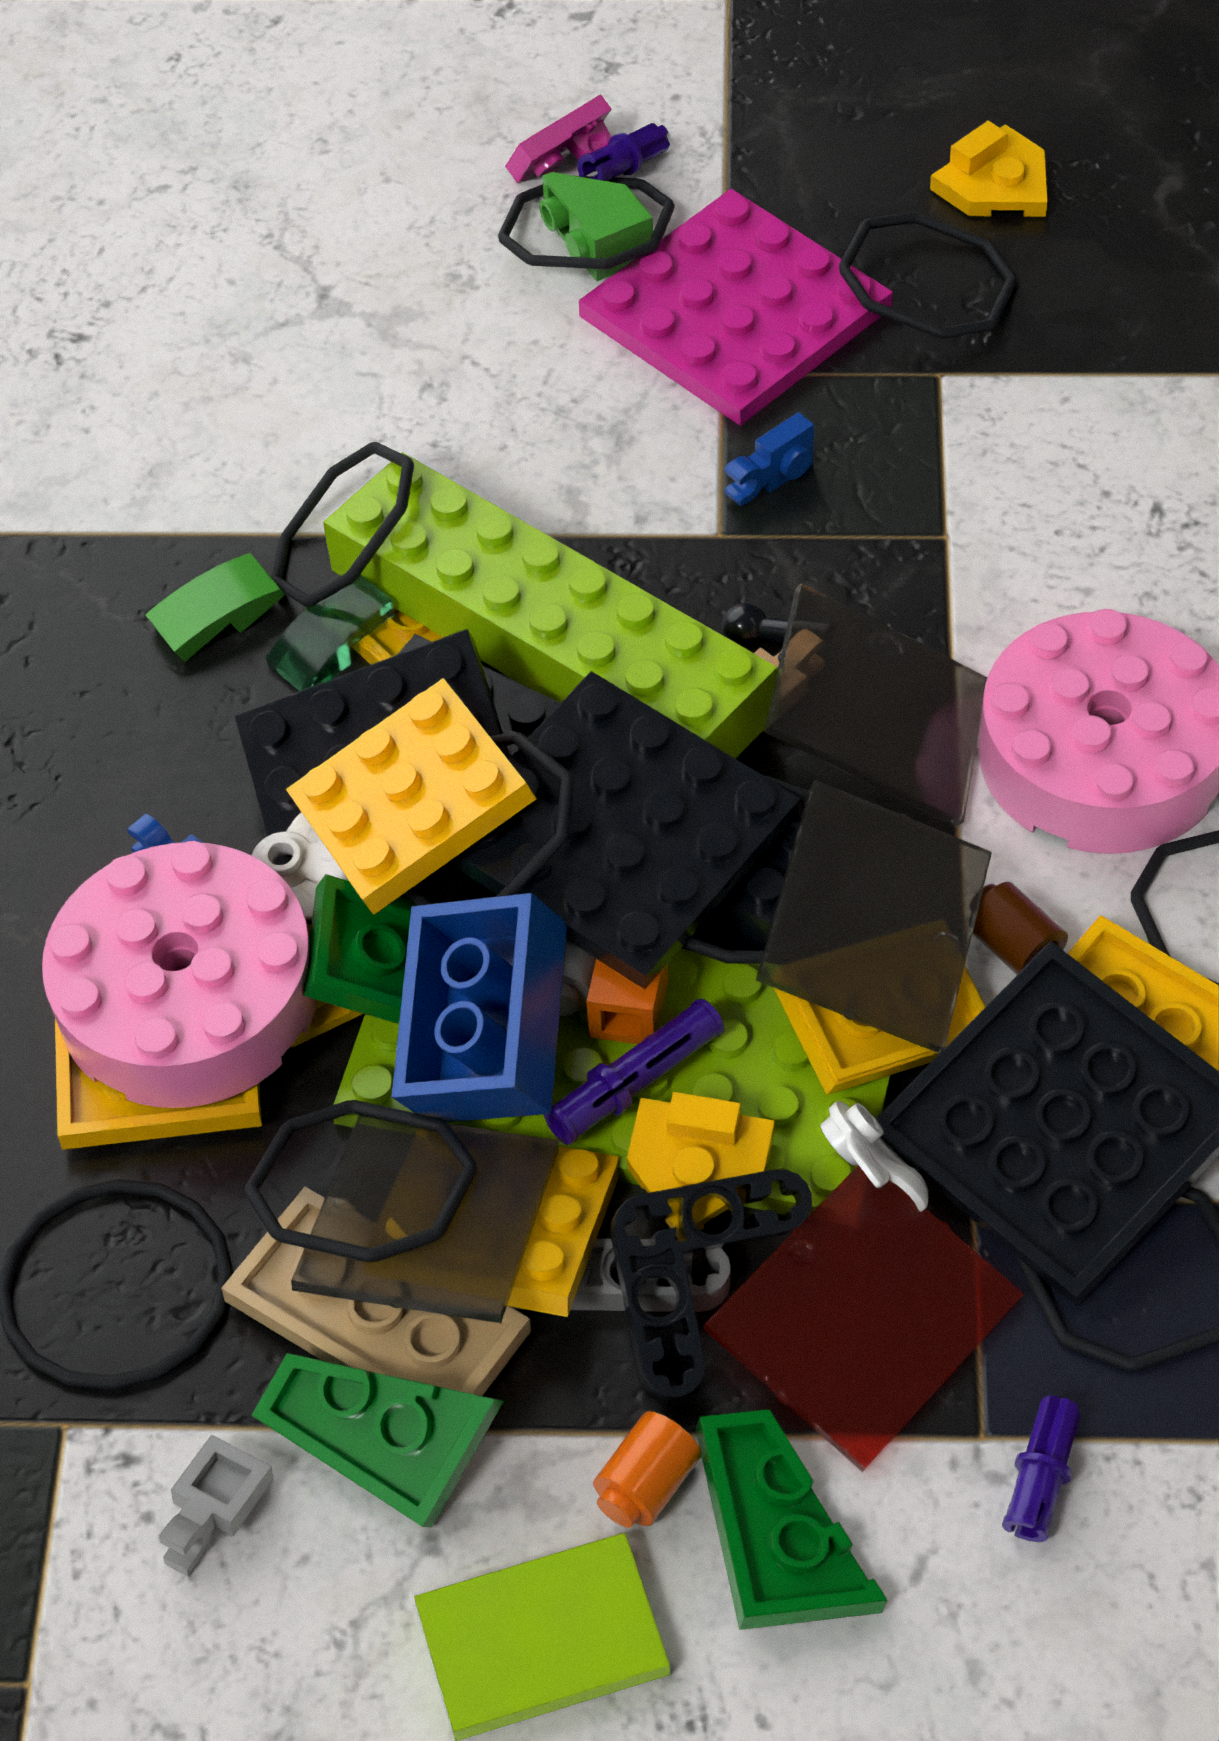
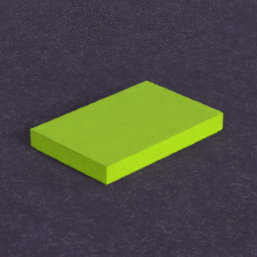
(541, 1636)

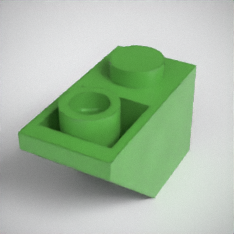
(594, 217)

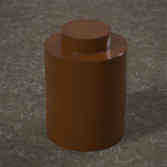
(1014, 926)

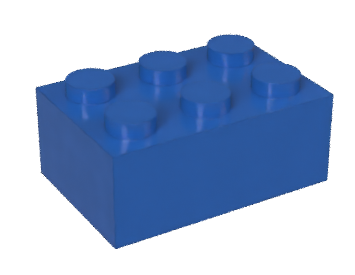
(480, 1009)

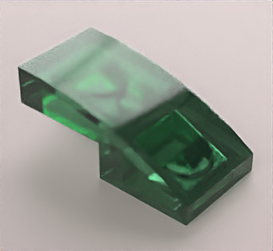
(321, 636)

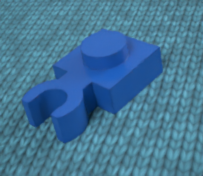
(778, 457)

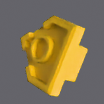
(994, 172)
(694, 1144)

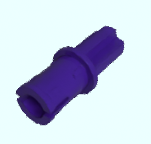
(625, 153)
(1042, 1469)

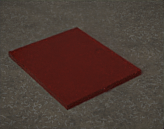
(863, 1315)

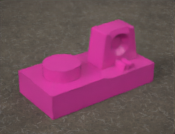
(578, 132)

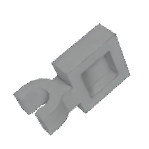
(213, 1492)

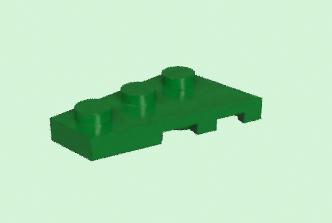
(379, 1430)
(774, 1534)

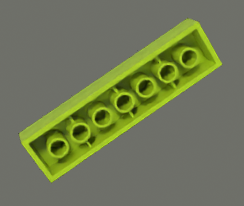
(546, 608)

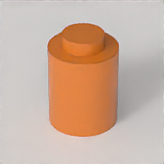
(645, 1470)

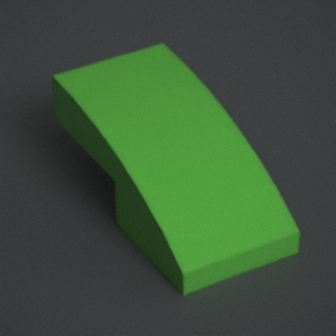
(203, 607)

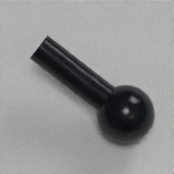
(750, 626)

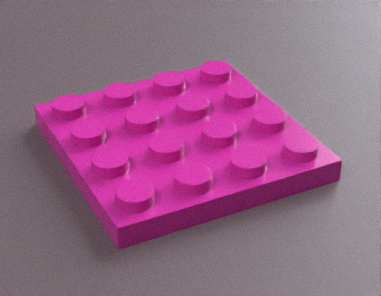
(733, 306)

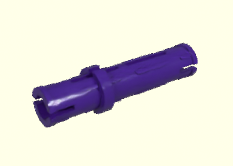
(613, 1086)

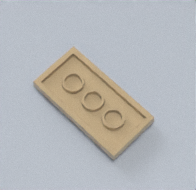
(366, 1335)

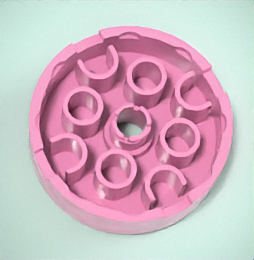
(1103, 731)
(180, 974)

